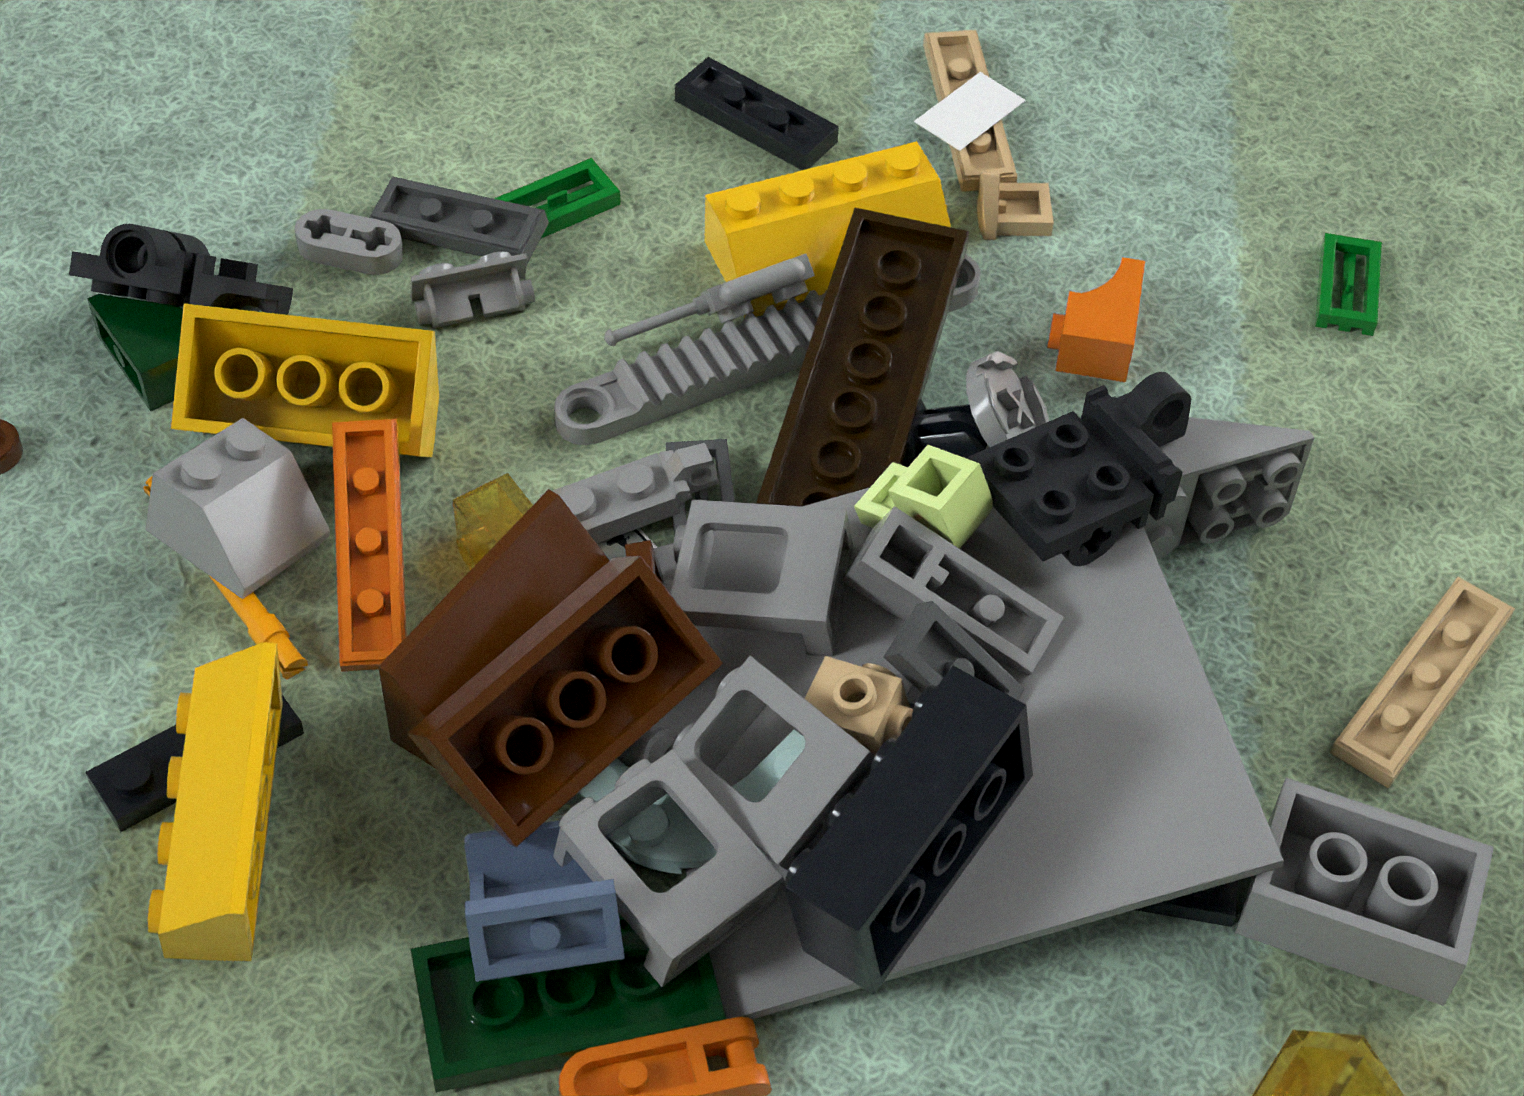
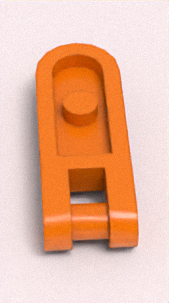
(671, 1064)

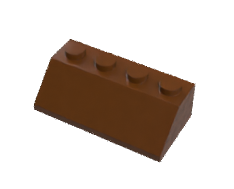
(486, 612)
(566, 698)

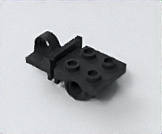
(175, 271)
(1085, 477)

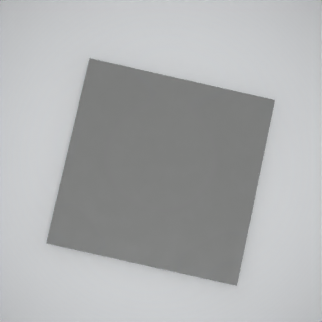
(1127, 745)

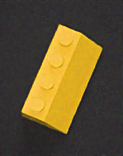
(812, 210)
(302, 375)
(220, 808)

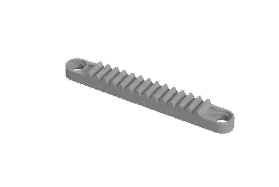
(705, 367)

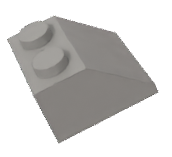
(236, 508)

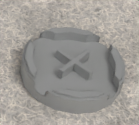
(1002, 401)

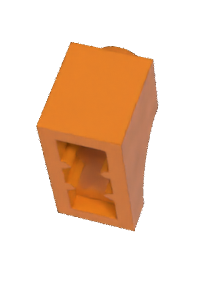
(1100, 326)

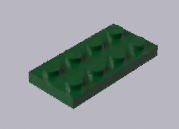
(546, 1017)

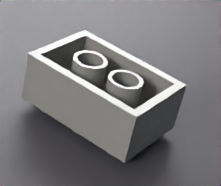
(1368, 892)

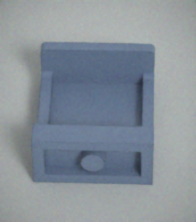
(533, 912)

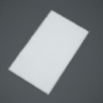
(969, 111)

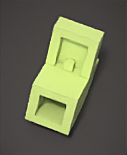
(935, 490)

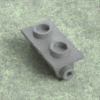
(449, 289)

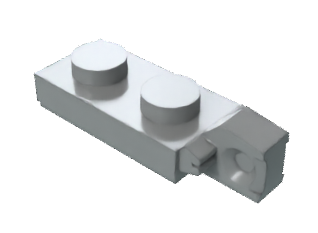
(639, 491)

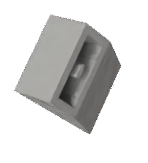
(1229, 481)

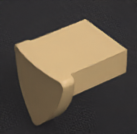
(1013, 208)

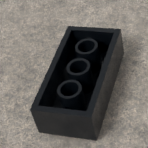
(910, 828)

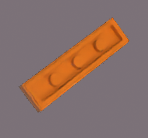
(368, 542)

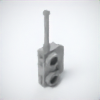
(731, 298)

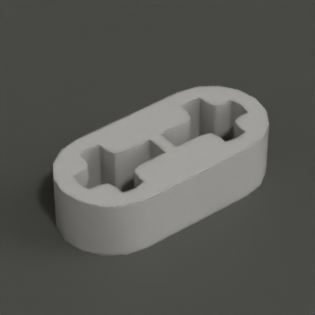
(349, 241)

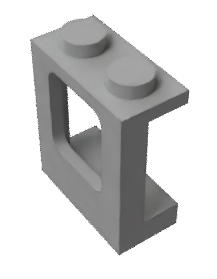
(810, 579)
(803, 799)
(703, 906)

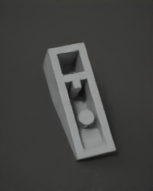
(913, 565)

